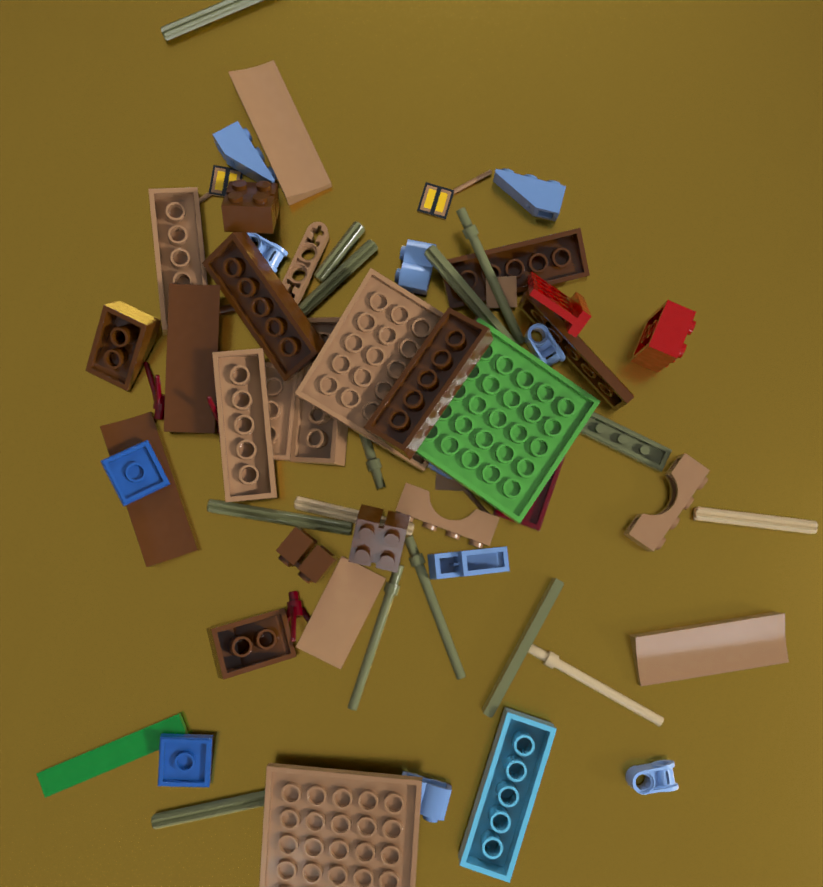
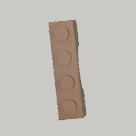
(684, 478)
(477, 527)

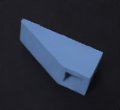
(240, 153)
(535, 195)

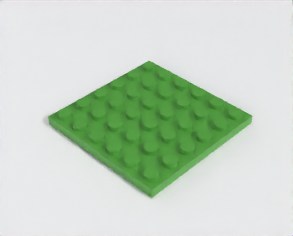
(508, 427)

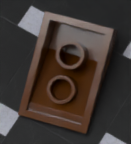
(121, 343)
(251, 643)

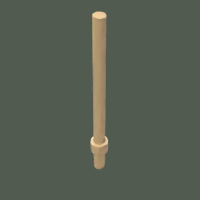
(552, 661)

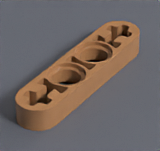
(306, 266)

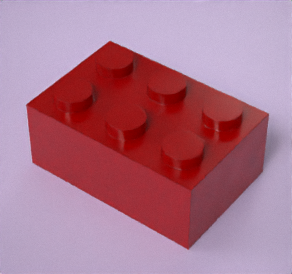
(664, 336)

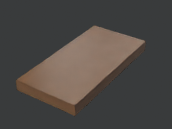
(281, 410)
(340, 612)

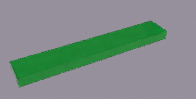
(108, 756)

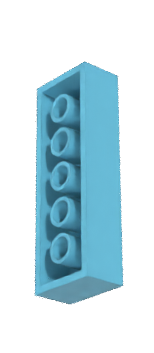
(506, 794)

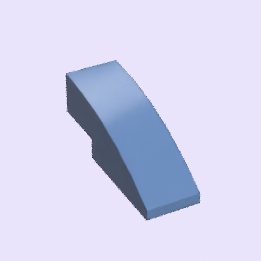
(468, 563)

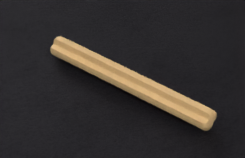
(335, 511)
(755, 520)

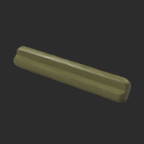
(339, 251)

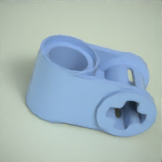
(271, 251)
(545, 347)
(658, 777)

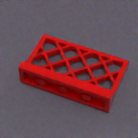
(572, 310)

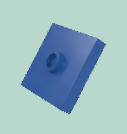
(135, 473)
(185, 760)

